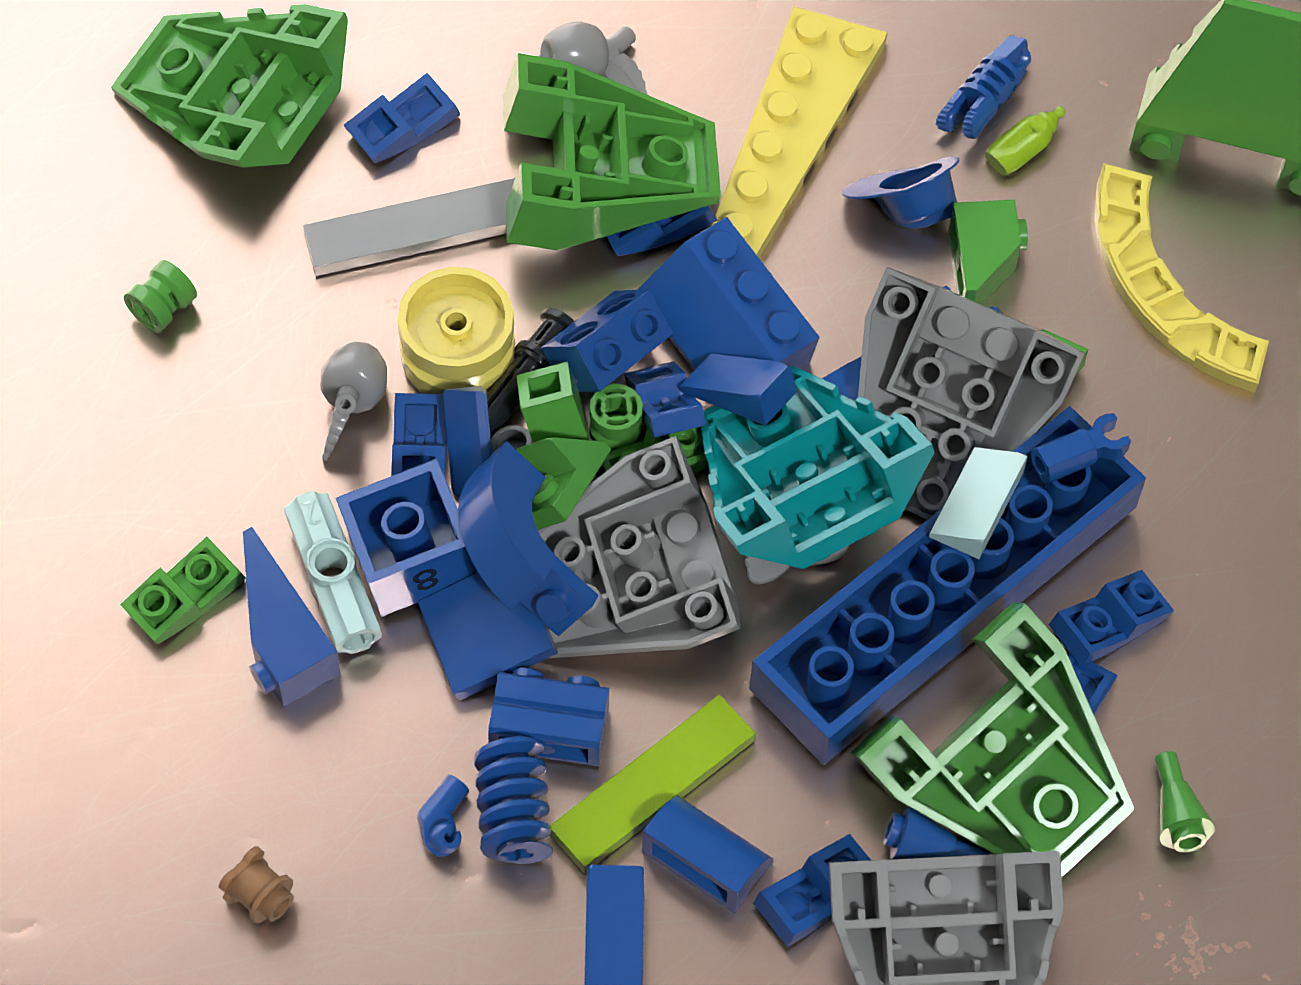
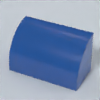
(704, 853)

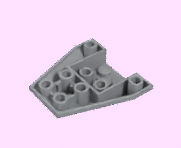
(958, 376)
(649, 555)

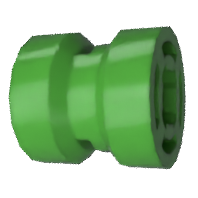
(160, 296)
(624, 425)

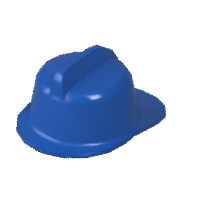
(911, 195)

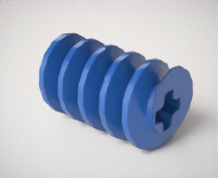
(509, 801)

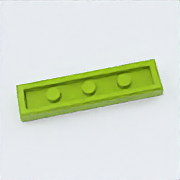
(646, 784)

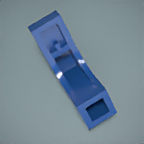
(508, 548)

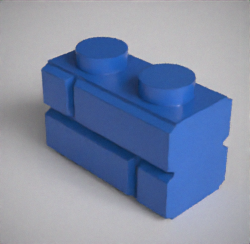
(561, 714)

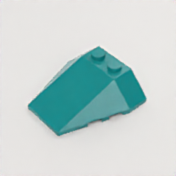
(812, 474)

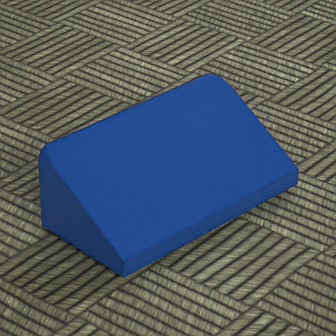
(466, 432)

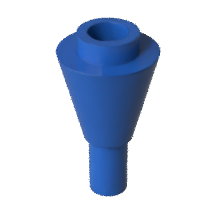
(919, 837)

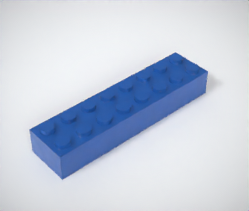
(930, 601)

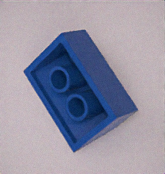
(728, 302)

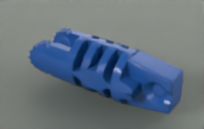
(986, 88)

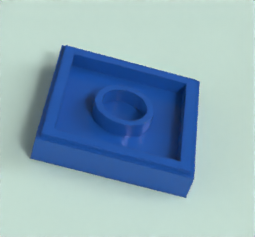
(481, 636)

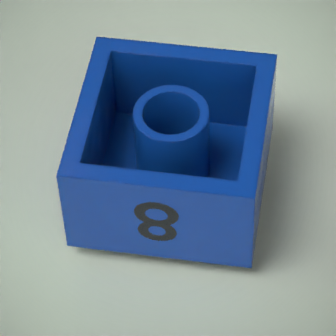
(406, 536)

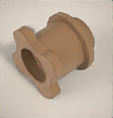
(257, 887)

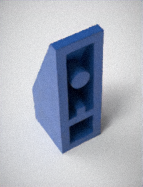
(286, 639)

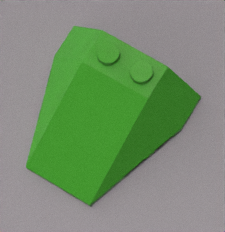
(240, 84)

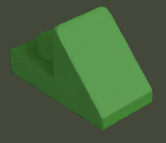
(568, 472)

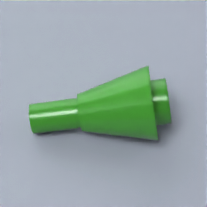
(1182, 817)

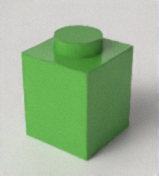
(552, 404)

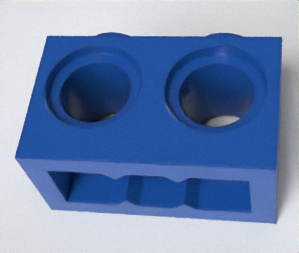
(609, 338)

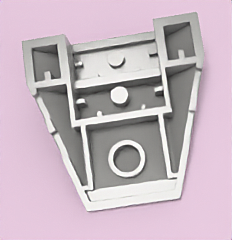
(948, 918)

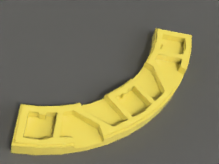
(1156, 295)

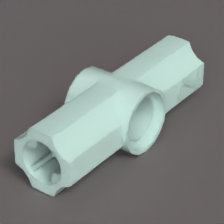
(339, 597)

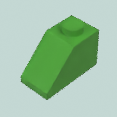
(985, 245)

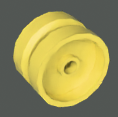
(455, 330)

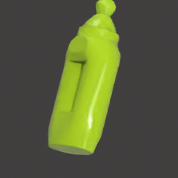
(1023, 141)

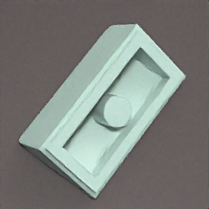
(978, 500)

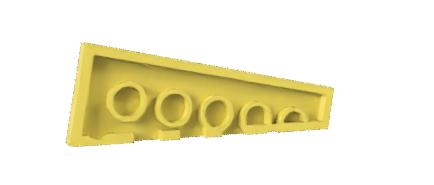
(800, 104)

